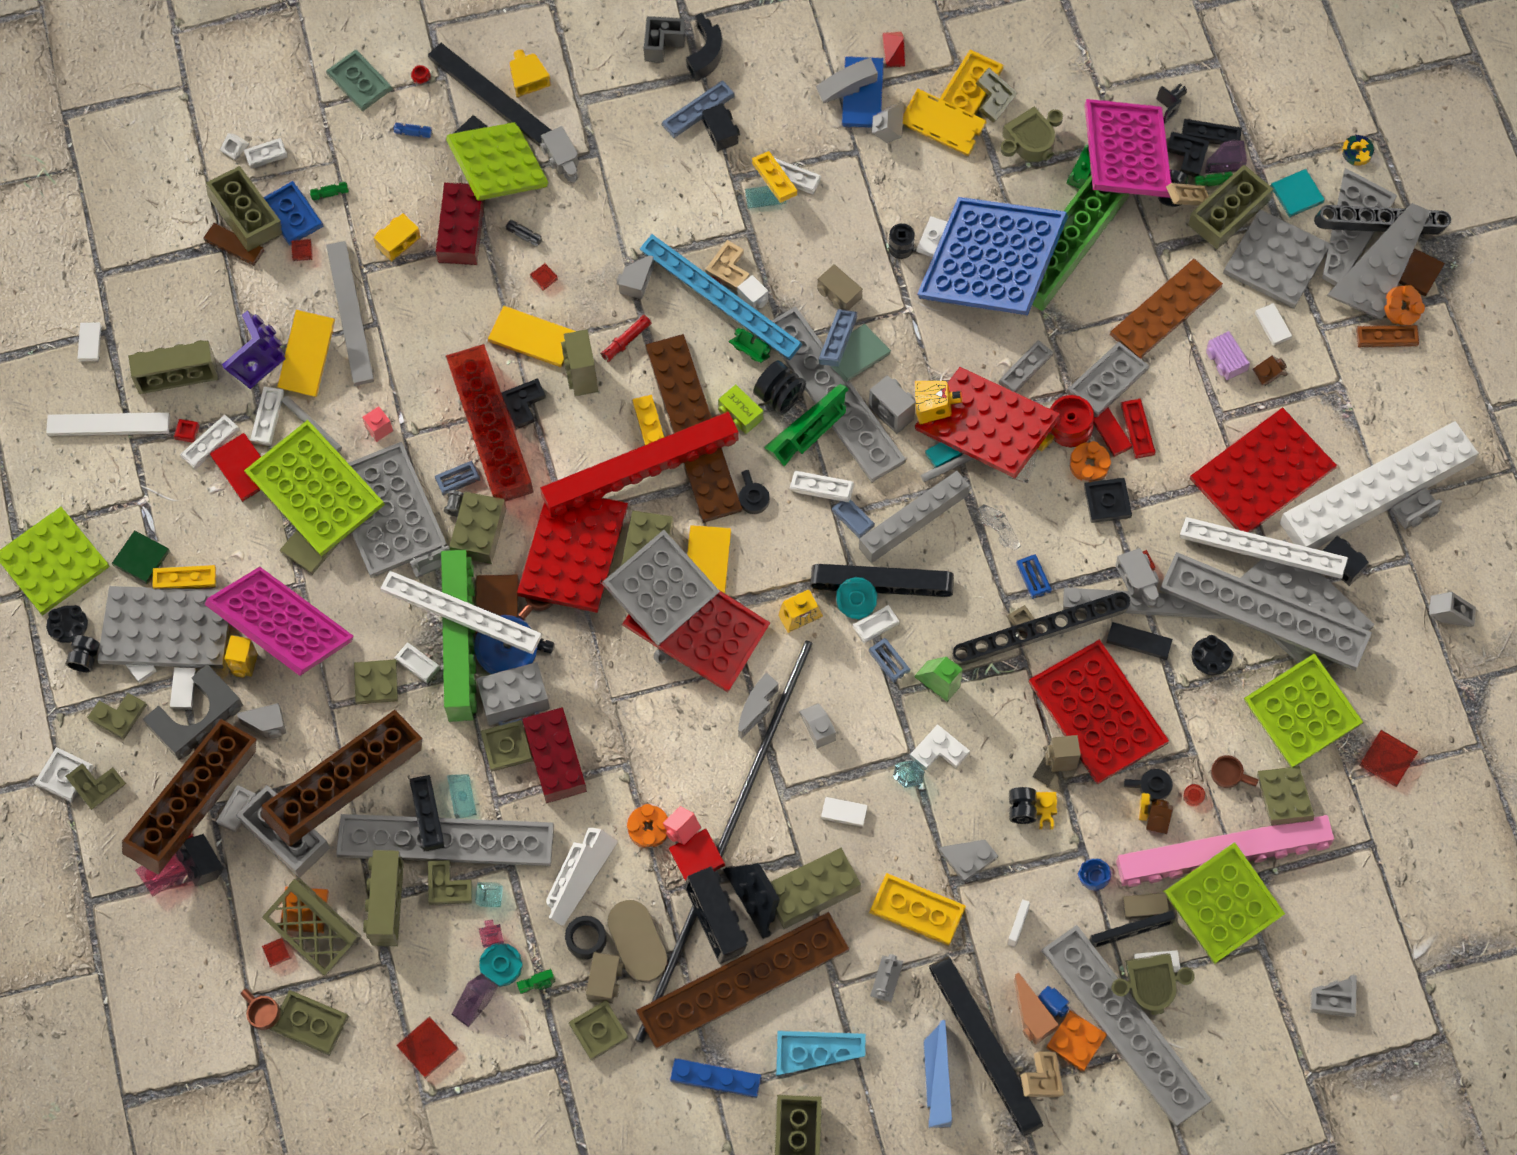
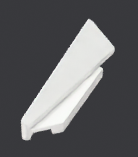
(578, 873)

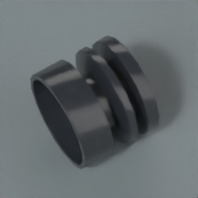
(779, 387)

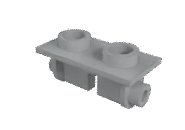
(428, 562)
(886, 978)

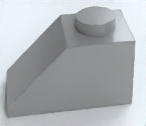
(889, 123)
(636, 277)
(1452, 609)
(265, 721)
(818, 725)

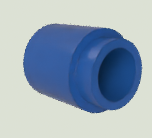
(1054, 1002)

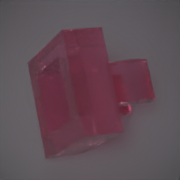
(491, 934)

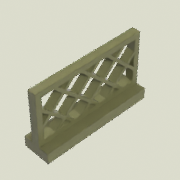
(327, 916)

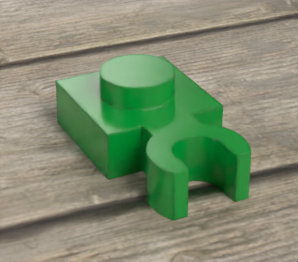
(541, 980)

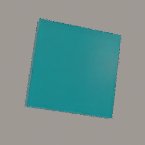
(1297, 193)

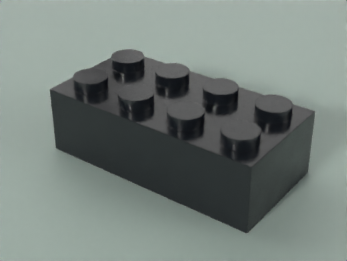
(715, 914)

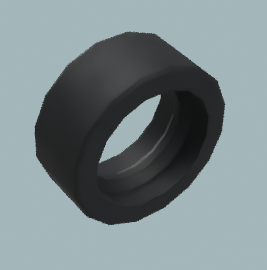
(581, 921)

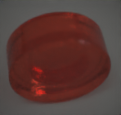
(1194, 795)

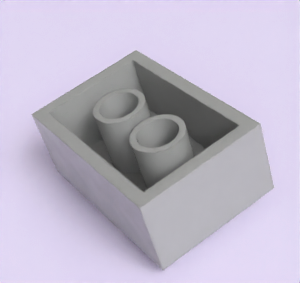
(513, 693)

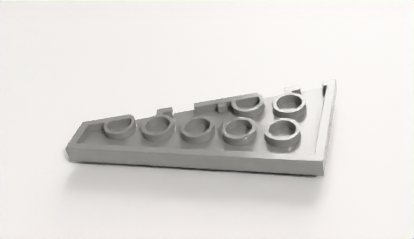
(1346, 244)
(1382, 265)

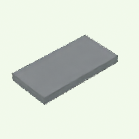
(1109, 378)

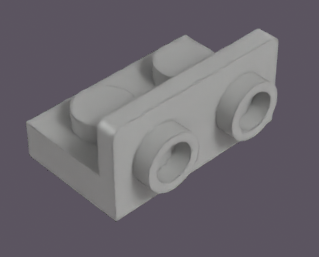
(1416, 508)

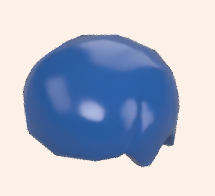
(1094, 874)

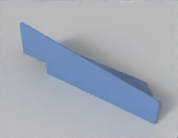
(937, 1078)

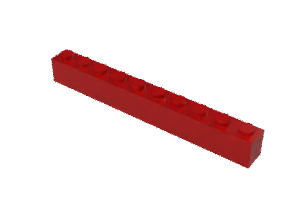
(639, 464)

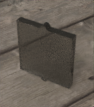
(1055, 780)

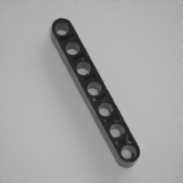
(1373, 222)
(885, 579)

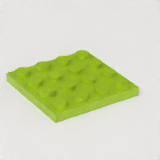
(496, 161)
(52, 560)
(1303, 711)
(1224, 902)

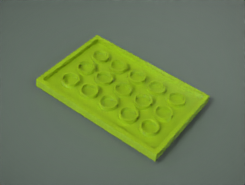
(314, 488)

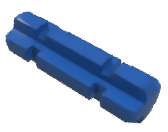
(412, 130)

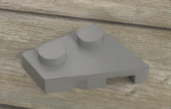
(968, 857)
(1335, 998)

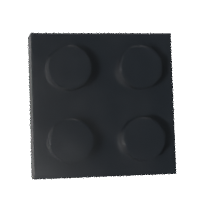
(1107, 500)

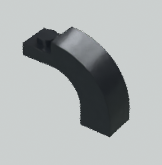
(707, 59)

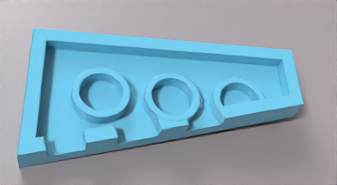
(814, 1049)

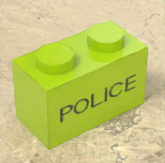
(742, 409)

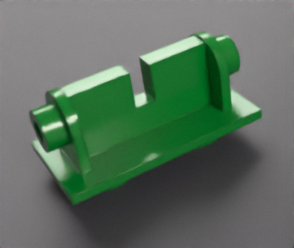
(758, 351)

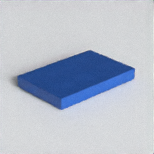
(294, 212)

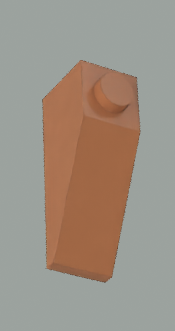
(1034, 1016)

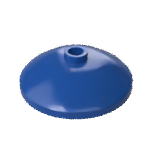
(496, 657)

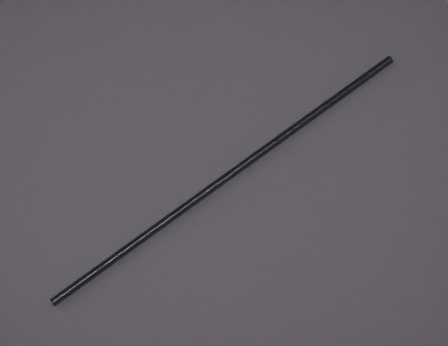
(733, 820)

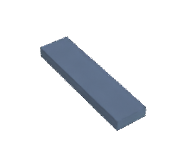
(692, 112)
(838, 338)

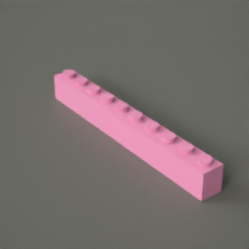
(1255, 845)

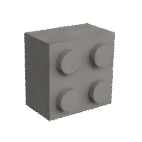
(892, 404)

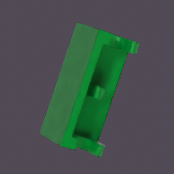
(1081, 170)

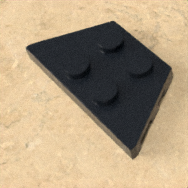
(755, 894)

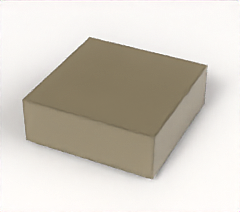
(1020, 616)

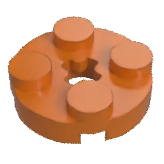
(1413, 302)
(1090, 451)
(635, 826)

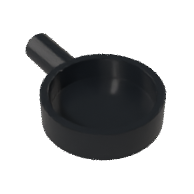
(753, 496)
(1153, 782)

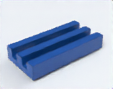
(1040, 591)

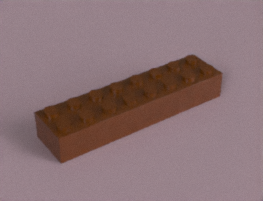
(341, 778)
(189, 796)

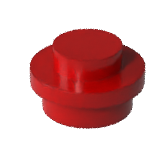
(420, 74)

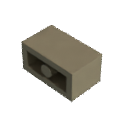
(839, 288)
(1063, 753)
(603, 978)

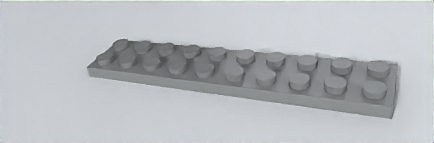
(858, 426)
(1266, 611)
(463, 840)
(1126, 1026)

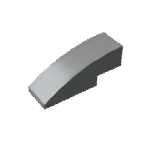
(848, 80)
(757, 704)

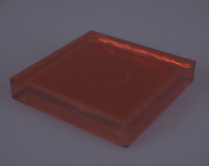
(1388, 758)
(427, 1047)

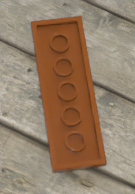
(1166, 308)

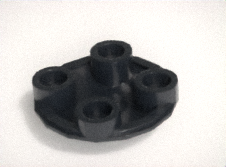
(66, 623)
(1211, 655)

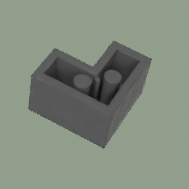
(662, 33)

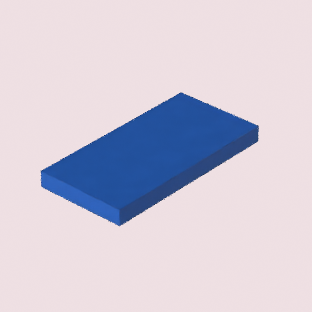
(863, 105)

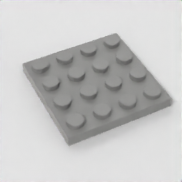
(1276, 258)
(660, 587)

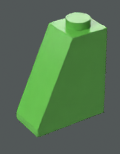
(941, 676)

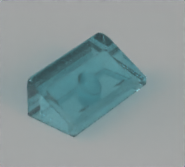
(760, 197)
(461, 795)

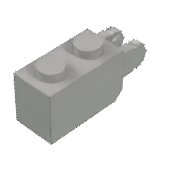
(561, 153)
(1138, 576)

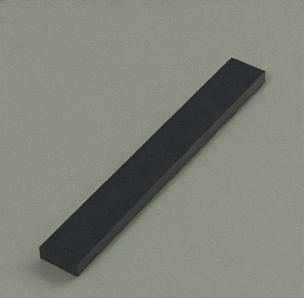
(488, 92)

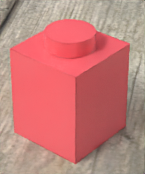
(377, 423)
(681, 825)

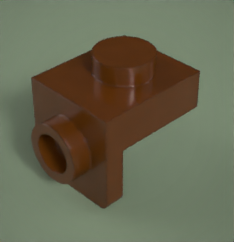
(1270, 369)
(1159, 816)

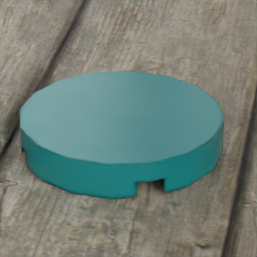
(856, 598)
(501, 964)

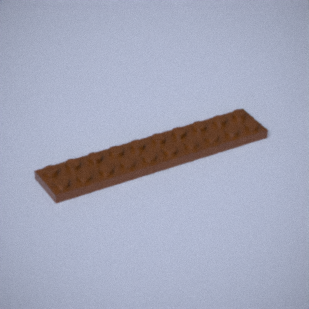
(685, 408)
(742, 980)

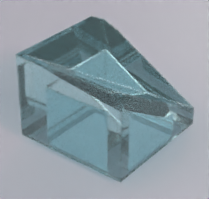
(908, 774)
(488, 894)

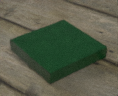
(140, 556)

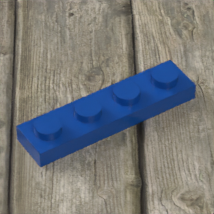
(715, 1078)

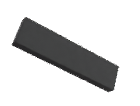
(426, 813)
(1132, 929)

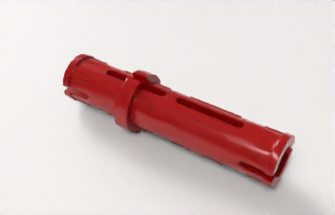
(618, 344)

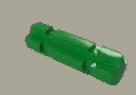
(1213, 179)
(329, 190)

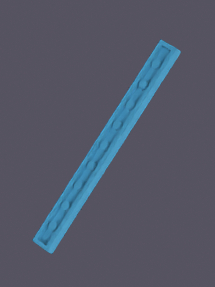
(721, 297)

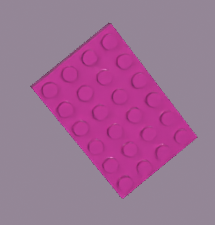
(1127, 148)
(279, 620)

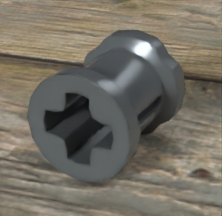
(454, 503)

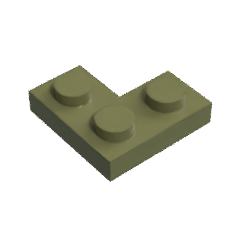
(999, 94)
(120, 720)
(93, 790)
(442, 889)

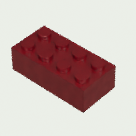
(459, 225)
(554, 755)

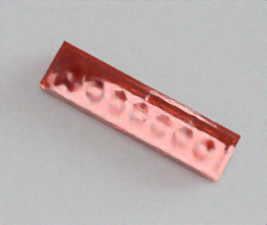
(489, 423)

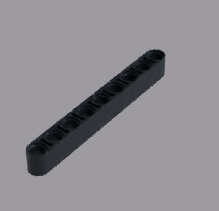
(1048, 621)
(985, 1046)

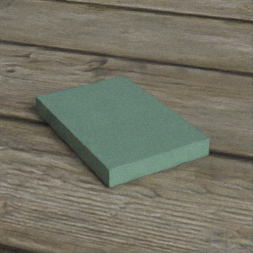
(359, 80)
(861, 353)

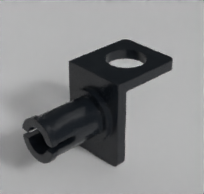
(1171, 100)

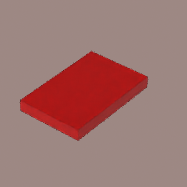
(233, 460)

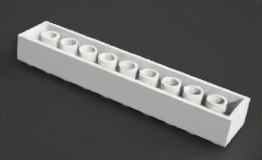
(1379, 487)

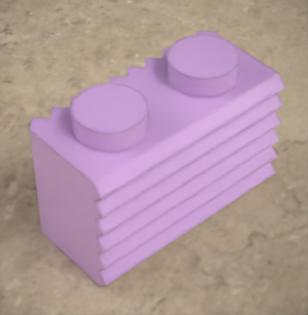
(1227, 356)

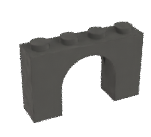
(183, 738)

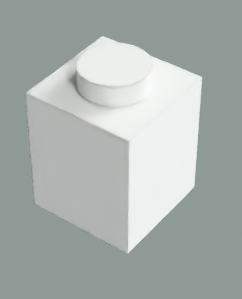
(753, 293)

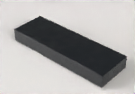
(1211, 131)
(1139, 640)

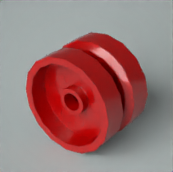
(1075, 422)

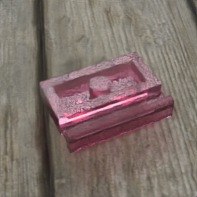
(170, 874)

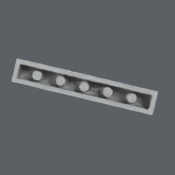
(913, 516)

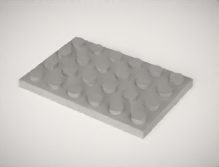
(406, 521)
(1309, 589)
(162, 628)

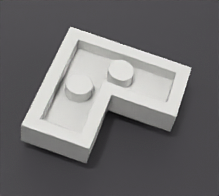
(939, 743)

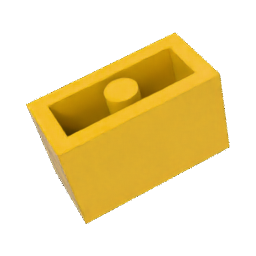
(396, 237)
(241, 656)

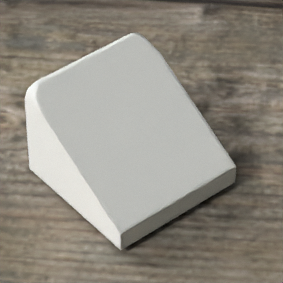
(233, 146)

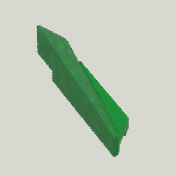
(809, 426)

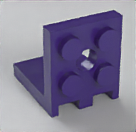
(262, 348)

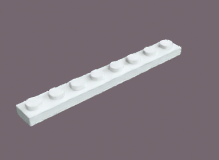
(1263, 547)
(461, 612)

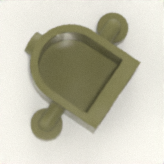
(1031, 135)
(1152, 981)

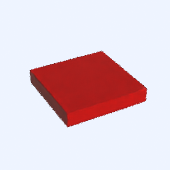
(697, 854)

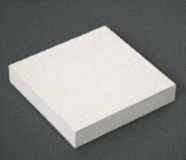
(53, 774)

